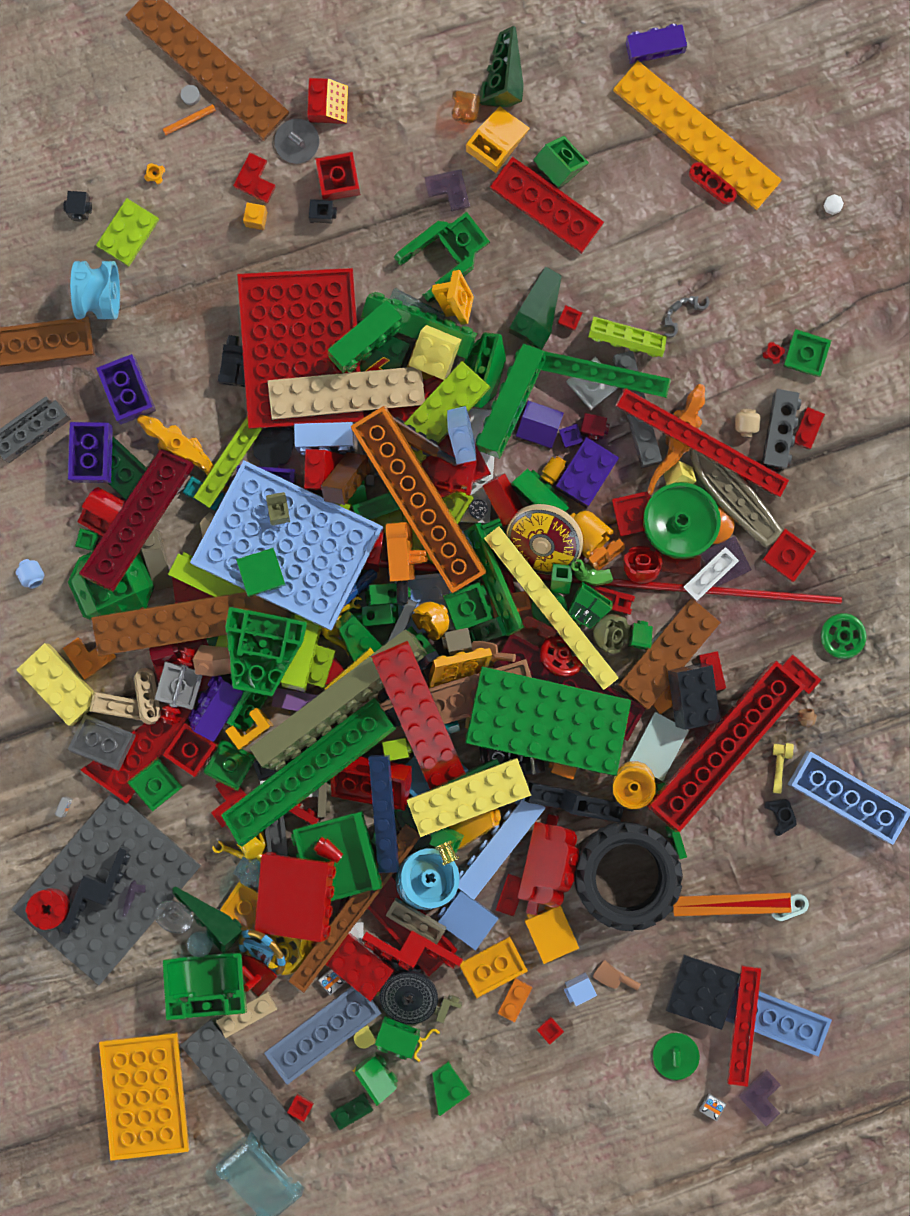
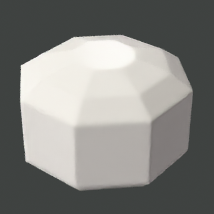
(833, 204)

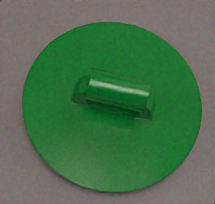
(676, 1056)

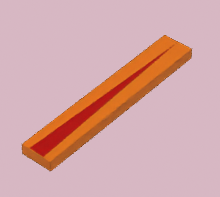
(733, 904)

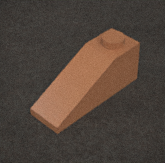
(212, 661)

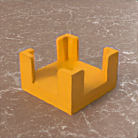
(253, 733)

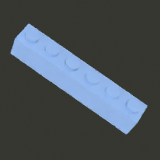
(498, 847)

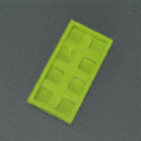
(628, 337)

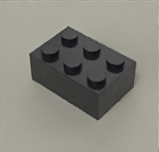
(694, 696)

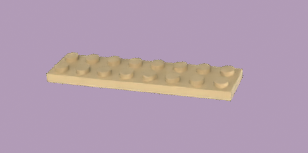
(345, 392)

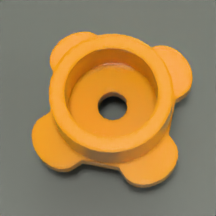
(151, 168)

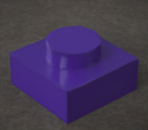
(570, 436)

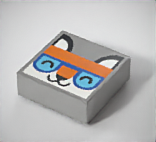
(63, 806)
(331, 981)
(712, 1107)

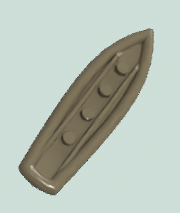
(737, 499)

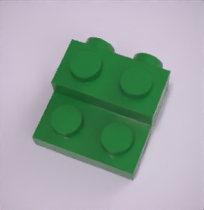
(468, 606)

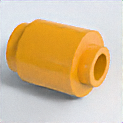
(553, 470)

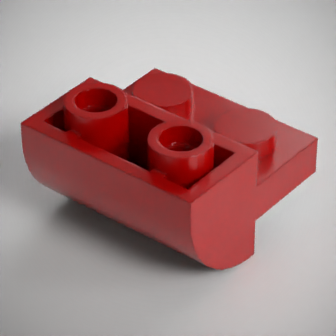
(100, 510)

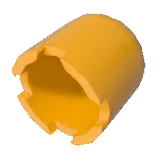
(593, 530)

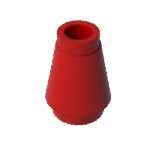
(327, 849)

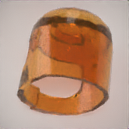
(466, 107)

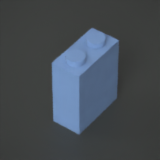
(461, 435)
(467, 919)

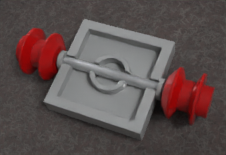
(178, 686)

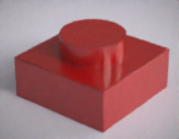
(570, 318)
(550, 1030)
(300, 1107)

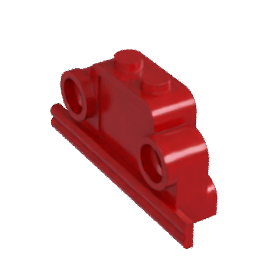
(549, 865)

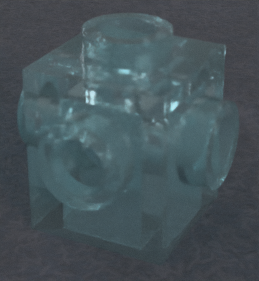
(250, 876)

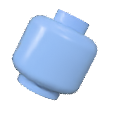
(30, 573)

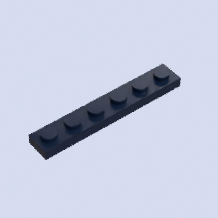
(383, 813)

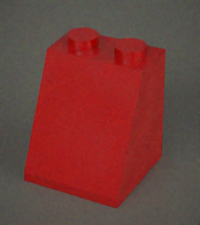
(318, 467)

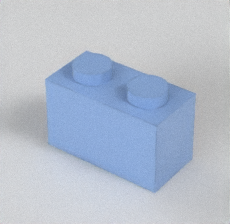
(579, 989)

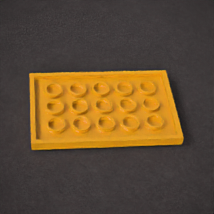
(144, 1096)

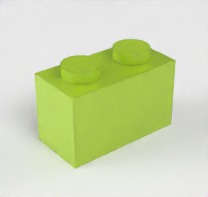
(397, 748)

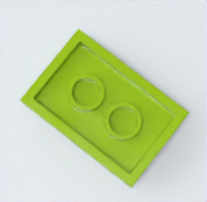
(127, 232)

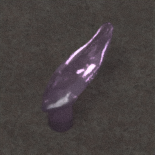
(131, 895)

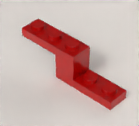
(412, 951)

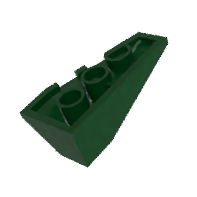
(505, 78)
(537, 313)
(218, 924)

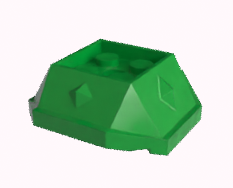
(130, 594)

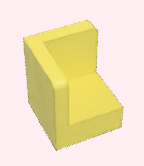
(680, 473)

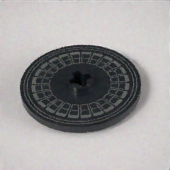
(417, 1008)

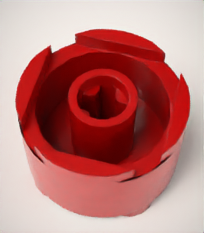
(37, 907)

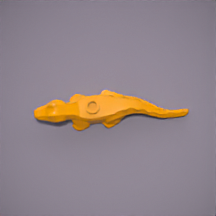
(176, 443)

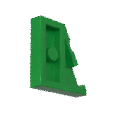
(448, 1088)

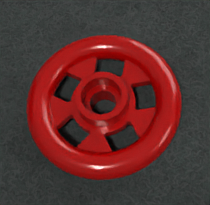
(547, 659)

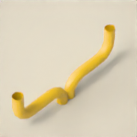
(420, 1043)

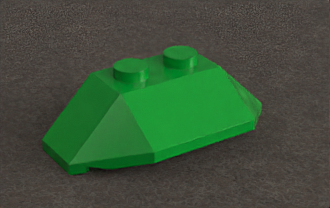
(488, 362)

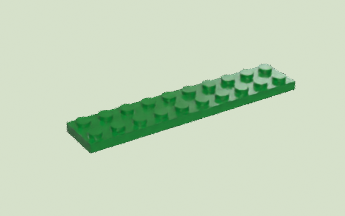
(308, 772)

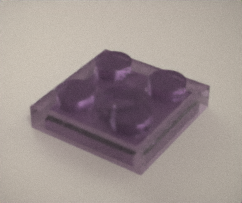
(738, 569)

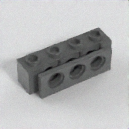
(31, 428)

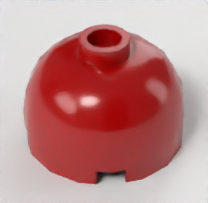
(642, 564)

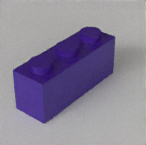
(656, 43)

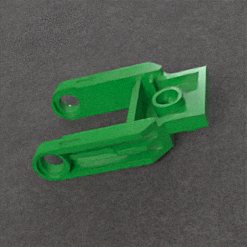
(460, 239)

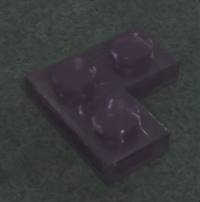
(450, 184)
(756, 1097)

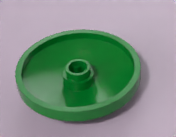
(681, 520)

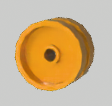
(637, 795)

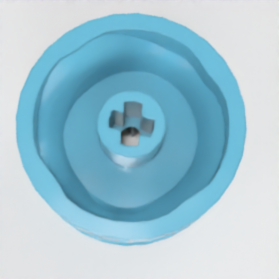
(95, 290)
(412, 884)

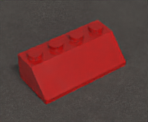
(355, 783)

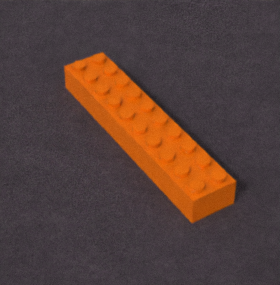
(418, 499)

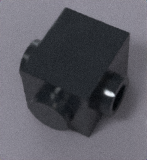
(77, 205)

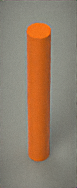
(189, 119)

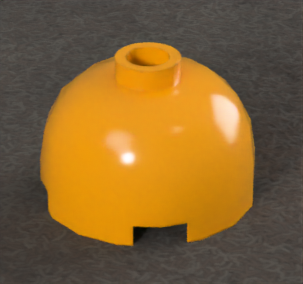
(432, 619)

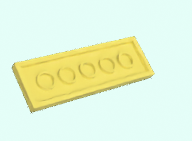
(468, 797)

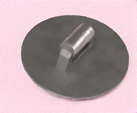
(296, 141)

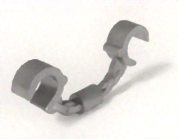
(678, 304)

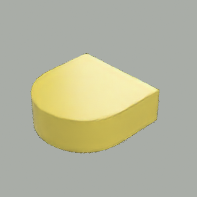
(364, 1037)

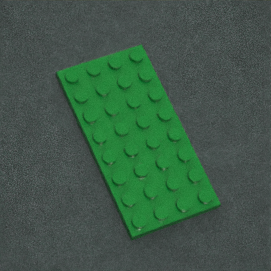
(548, 721)

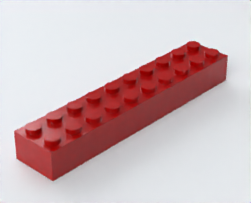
(725, 746)

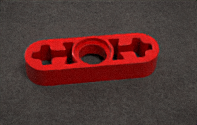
(712, 175)

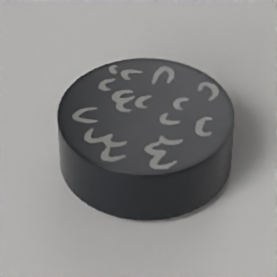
(478, 509)

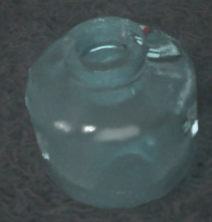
(200, 943)

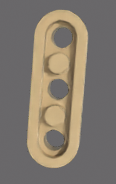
(149, 689)

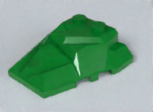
(261, 648)

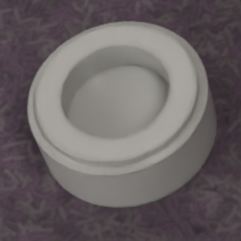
(190, 95)

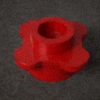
(779, 351)

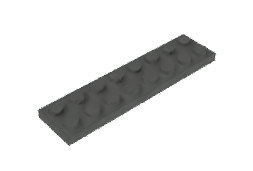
(245, 1092)

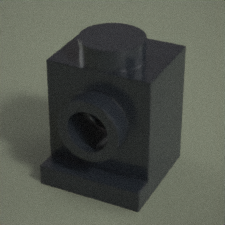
(317, 207)

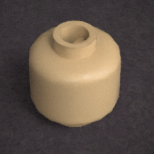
(747, 422)

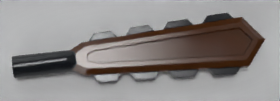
(420, 442)

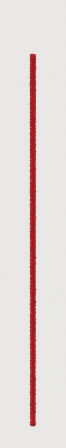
(677, 587)

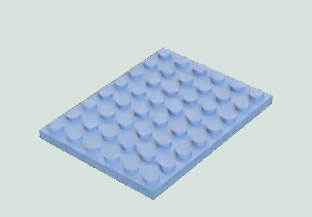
(316, 551)

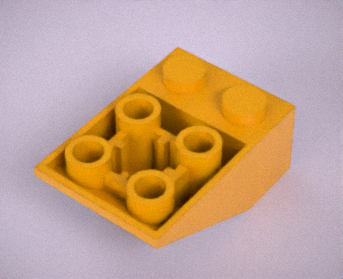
(496, 139)

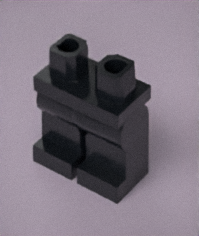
(231, 361)

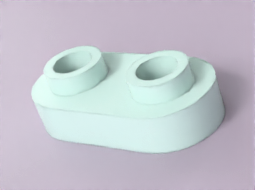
(795, 910)

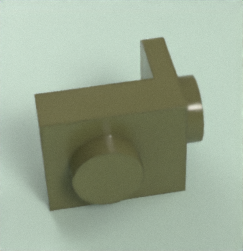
(278, 508)
(442, 1009)

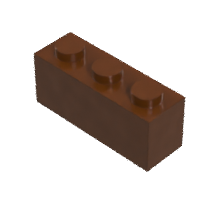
(345, 478)

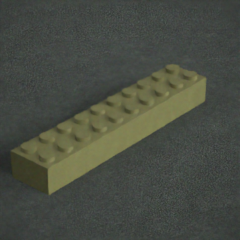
(327, 709)

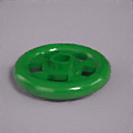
(827, 638)

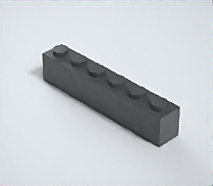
(642, 433)

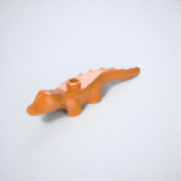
(694, 403)

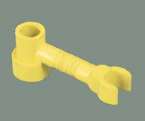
(781, 752)

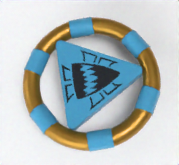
(262, 951)

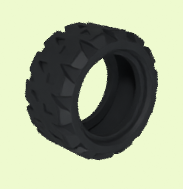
(666, 890)

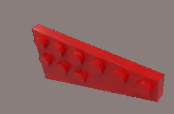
(149, 744)

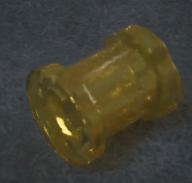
(452, 857)

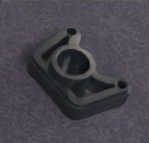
(783, 814)

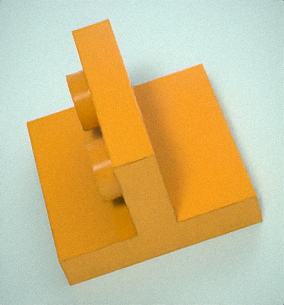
(455, 297)

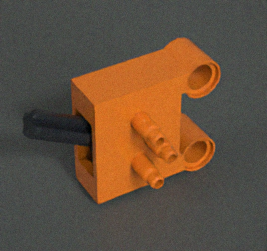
(402, 558)

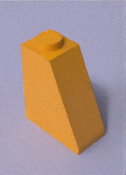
(477, 826)

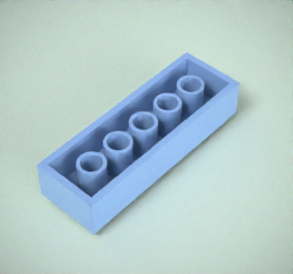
(849, 797)

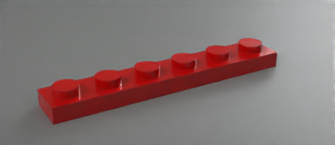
(744, 1026)

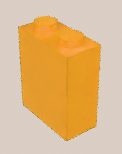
(551, 933)

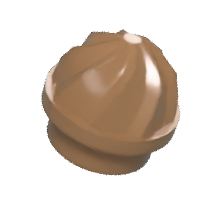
(807, 717)

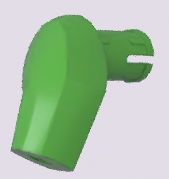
(589, 575)

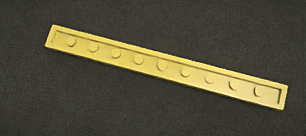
(551, 608)

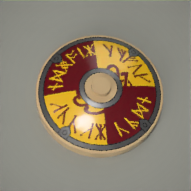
(545, 537)

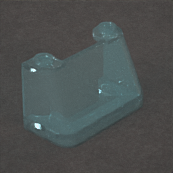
(258, 1178)

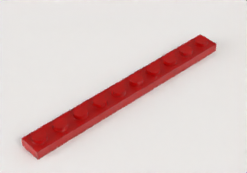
(701, 442)

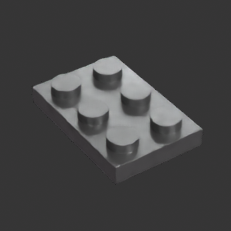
(101, 742)

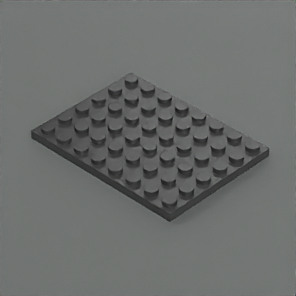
(103, 931)

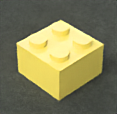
(435, 352)

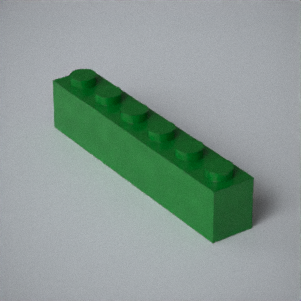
(414, 321)
(510, 401)

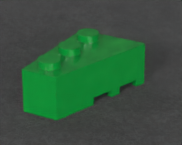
(355, 636)

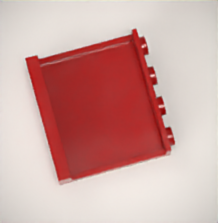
(295, 897)

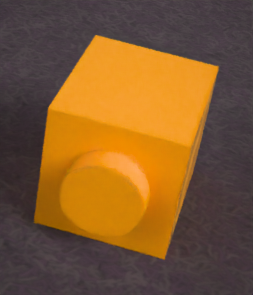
(255, 216)

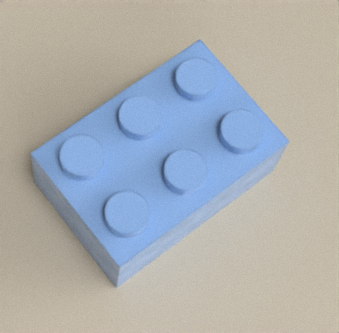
(325, 436)

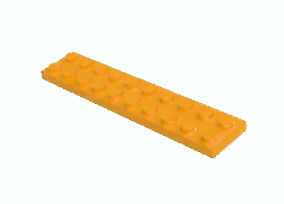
(697, 134)

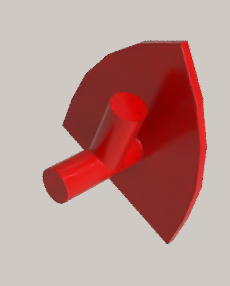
(256, 975)

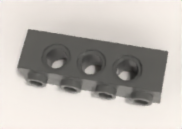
(770, 457)

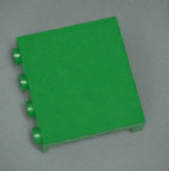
(357, 867)

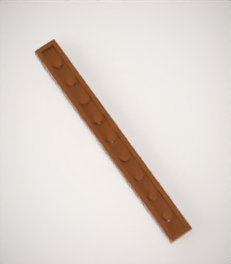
(347, 919)

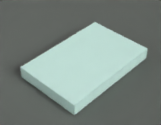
(659, 745)

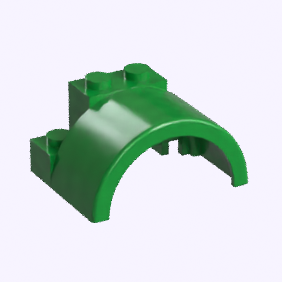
(206, 985)

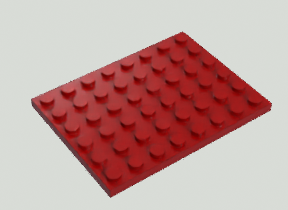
(287, 333)

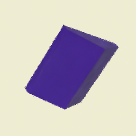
(539, 424)

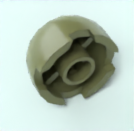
(612, 633)

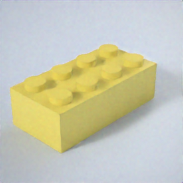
(57, 684)

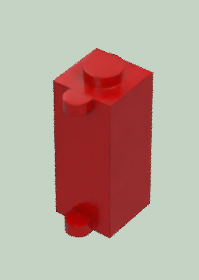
(503, 498)

